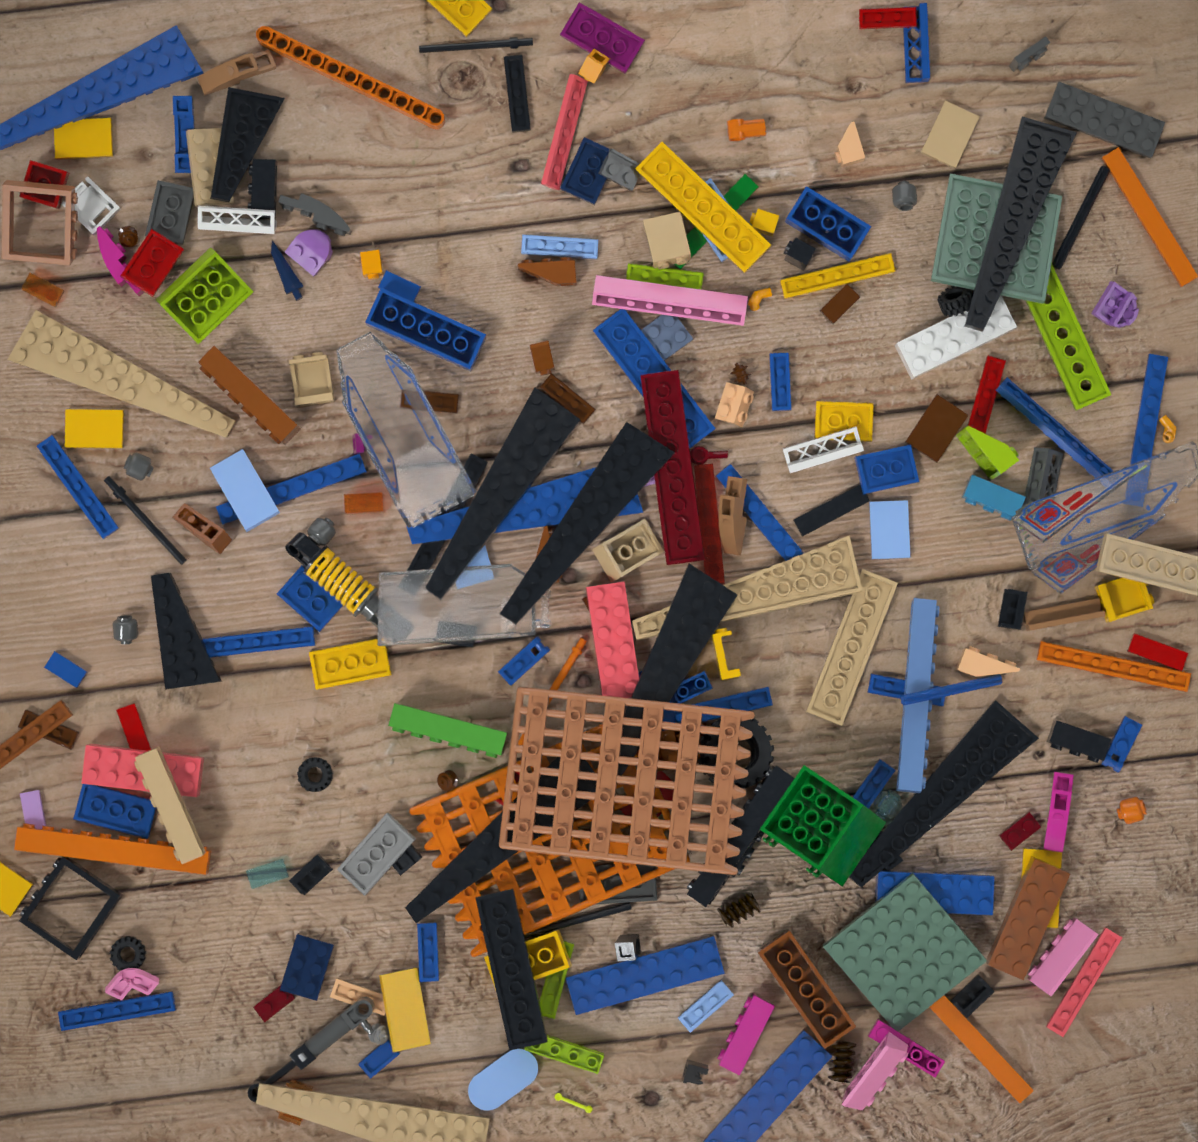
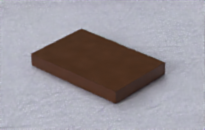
(936, 428)

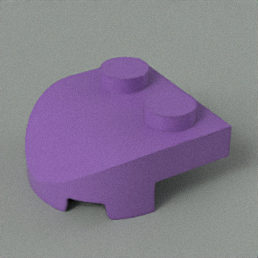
(311, 250)
(1116, 306)

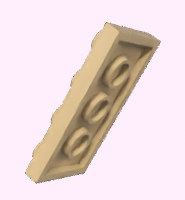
(202, 157)

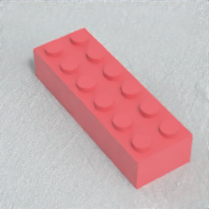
(613, 639)
(116, 768)

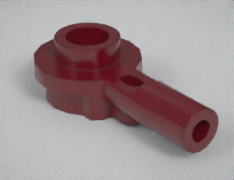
(700, 455)

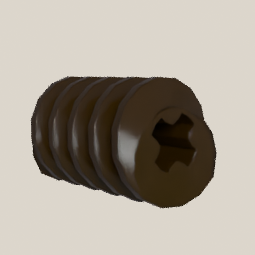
(739, 910)
(842, 1061)

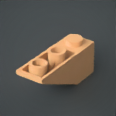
(977, 664)

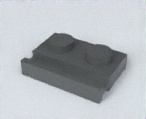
(620, 169)

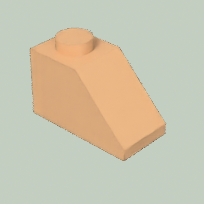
(850, 148)

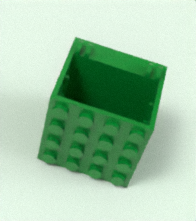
(822, 826)

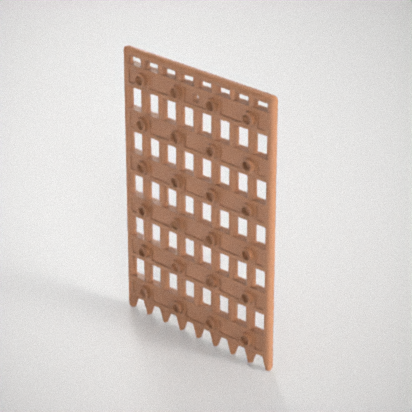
(605, 797)

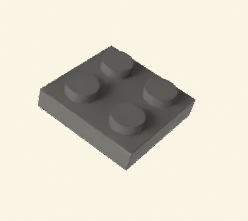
(1034, 52)

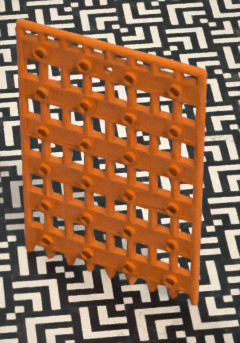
(589, 880)

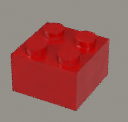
(46, 174)

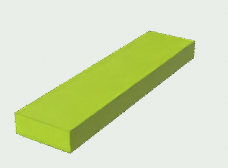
(665, 276)
(553, 988)

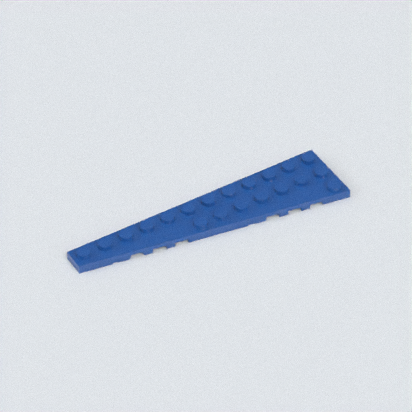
(136, 73)
(538, 507)

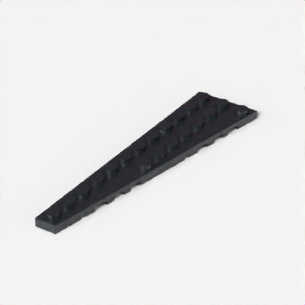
(612, 485)

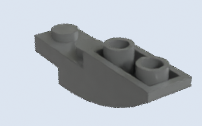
(323, 215)

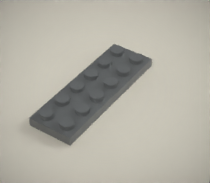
(1104, 120)

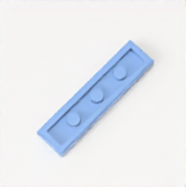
(559, 246)

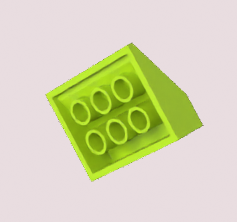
(204, 295)
(989, 453)

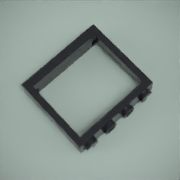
(38, 895)

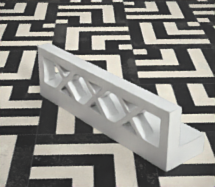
(236, 224)
(828, 455)

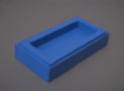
(399, 286)
(65, 669)
(378, 1059)

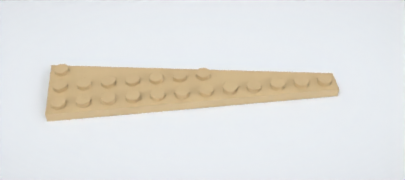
(798, 581)
(374, 1119)

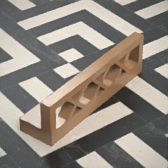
(1063, 614)

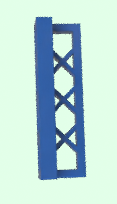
(923, 47)

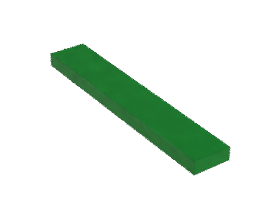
(736, 198)

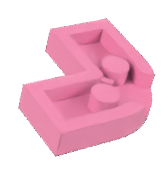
(129, 979)

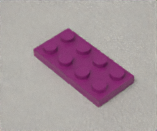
(594, 31)

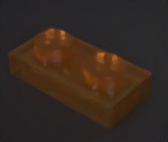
(42, 290)

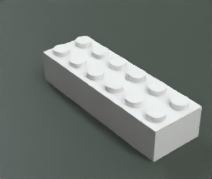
(950, 340)

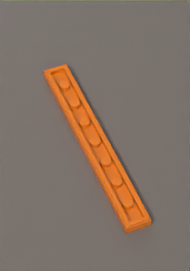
(1149, 217)
(1113, 666)
(981, 1049)

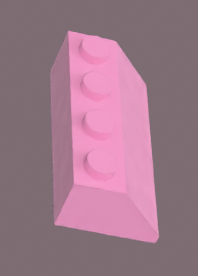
(1062, 956)
(875, 1072)

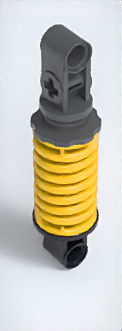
(353, 594)

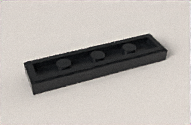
(517, 93)
(831, 510)

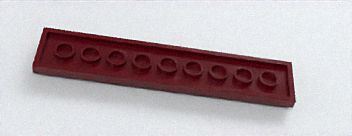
(675, 479)

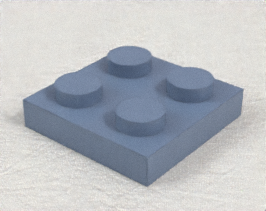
(667, 335)

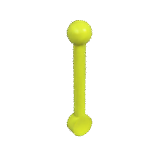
(558, 1096)

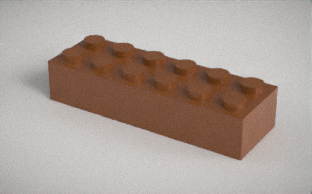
(244, 391)
(1027, 918)
(806, 988)

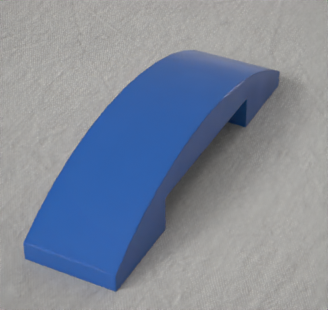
(183, 120)

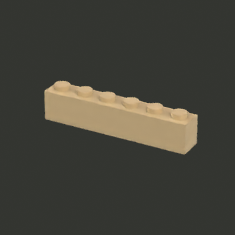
(170, 805)

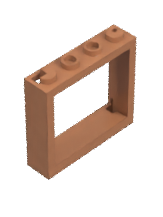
(71, 218)

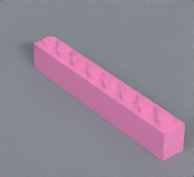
(669, 300)

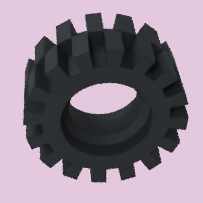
(955, 300)
(303, 774)
(127, 942)

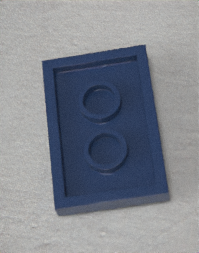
(583, 176)
(306, 967)

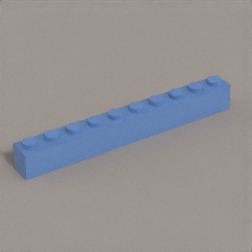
(917, 678)

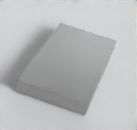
(376, 854)

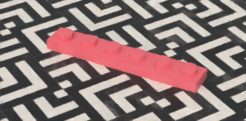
(564, 132)
(1084, 982)

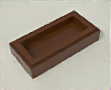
(840, 303)

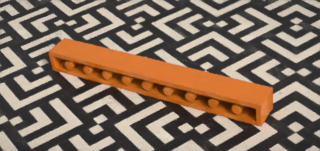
(106, 849)

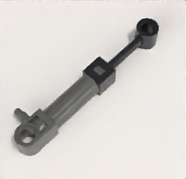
(311, 1049)

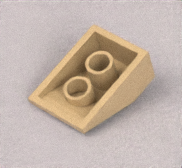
(628, 550)

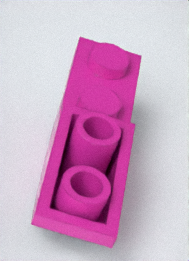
(113, 256)
(1058, 812)
(917, 1054)

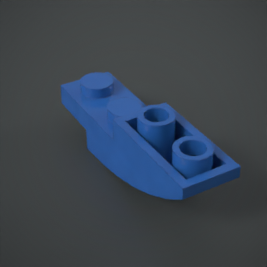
(691, 688)

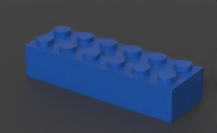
(425, 329)
(953, 891)

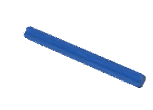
(951, 689)

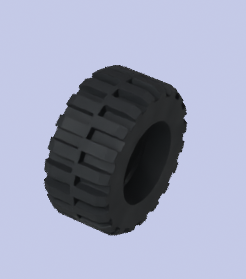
(760, 753)

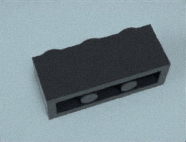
(263, 185)
(1078, 741)

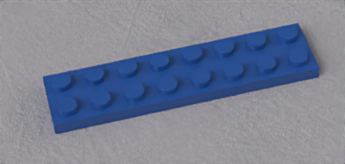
(639, 357)
(645, 975)
(772, 1092)

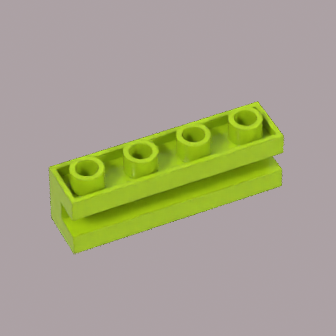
(569, 1053)

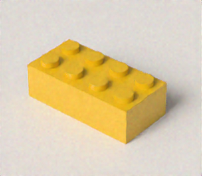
(546, 955)

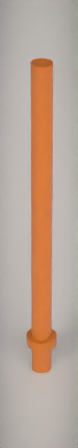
(577, 650)

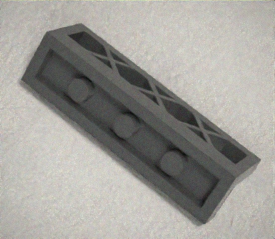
(1039, 471)

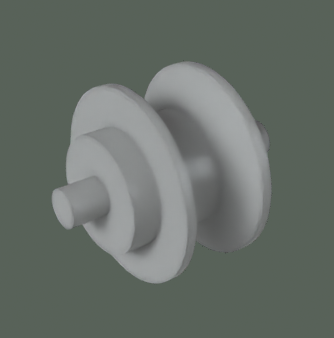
(380, 1034)

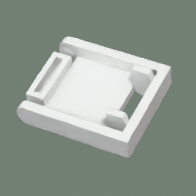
(91, 204)

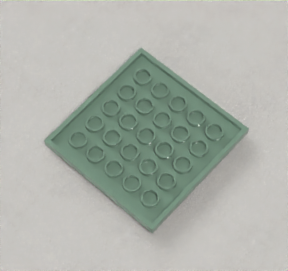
(965, 232)
(904, 952)

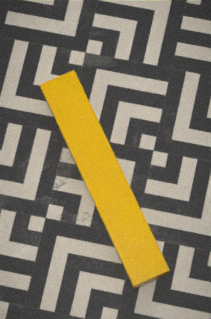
(837, 276)

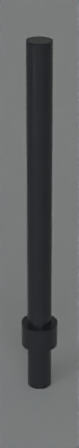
(513, 43)
(119, 492)
(580, 919)

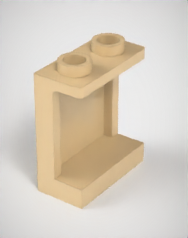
(667, 240)
(311, 380)

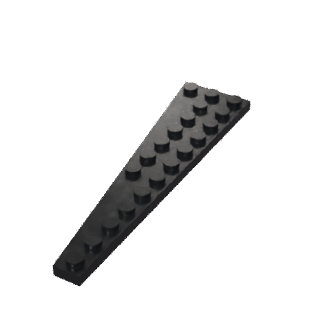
(1028, 179)
(524, 455)
(684, 633)
(975, 759)
(484, 851)

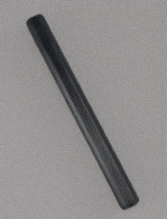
(1080, 218)

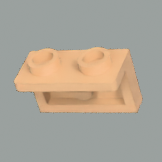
(734, 404)

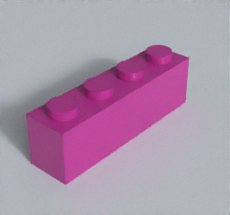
(746, 1034)

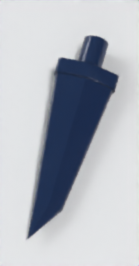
(288, 277)

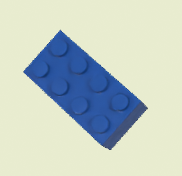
(827, 224)

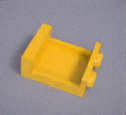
(1123, 598)
(720, 656)

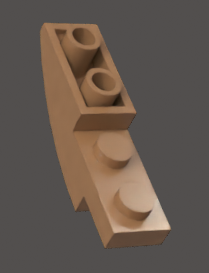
(235, 70)
(730, 516)

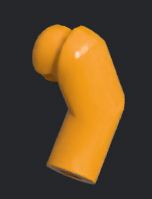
(757, 296)
(1169, 429)

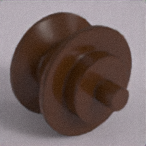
(128, 236)
(740, 373)
(447, 780)

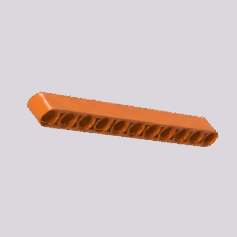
(344, 70)

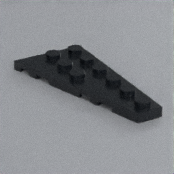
(243, 128)
(181, 645)

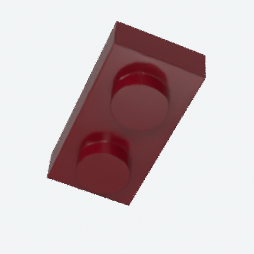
(1019, 831)
(273, 1003)

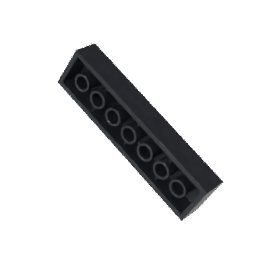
(755, 814)

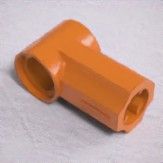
(740, 129)

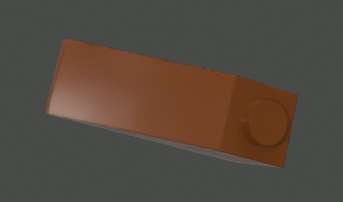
(542, 358)
(202, 528)

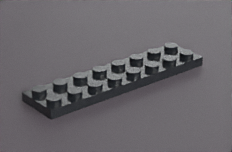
(511, 969)

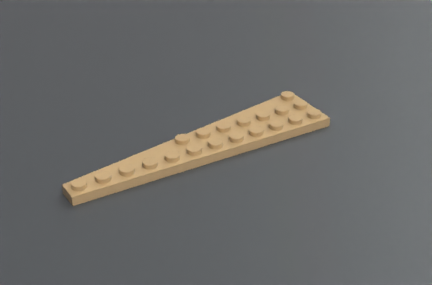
(73, 358)

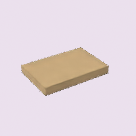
(950, 134)

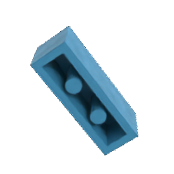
(992, 497)

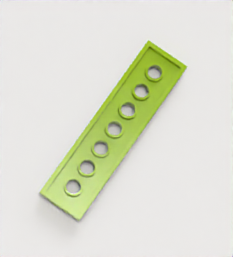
(1074, 338)

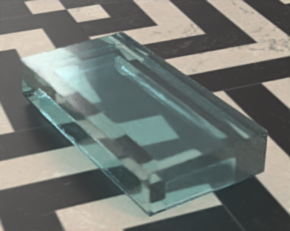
(267, 873)

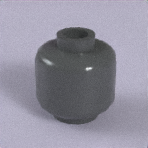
(904, 196)
(138, 466)
(321, 531)
(125, 629)

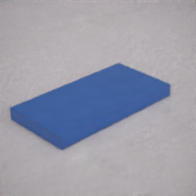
(115, 810)

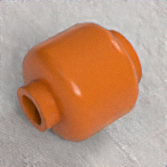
(1131, 810)

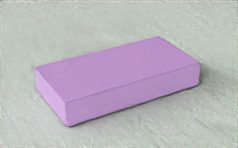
(33, 808)

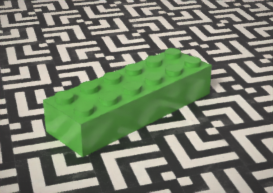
(447, 729)

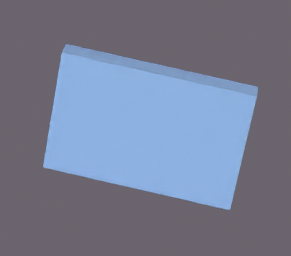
(889, 529)

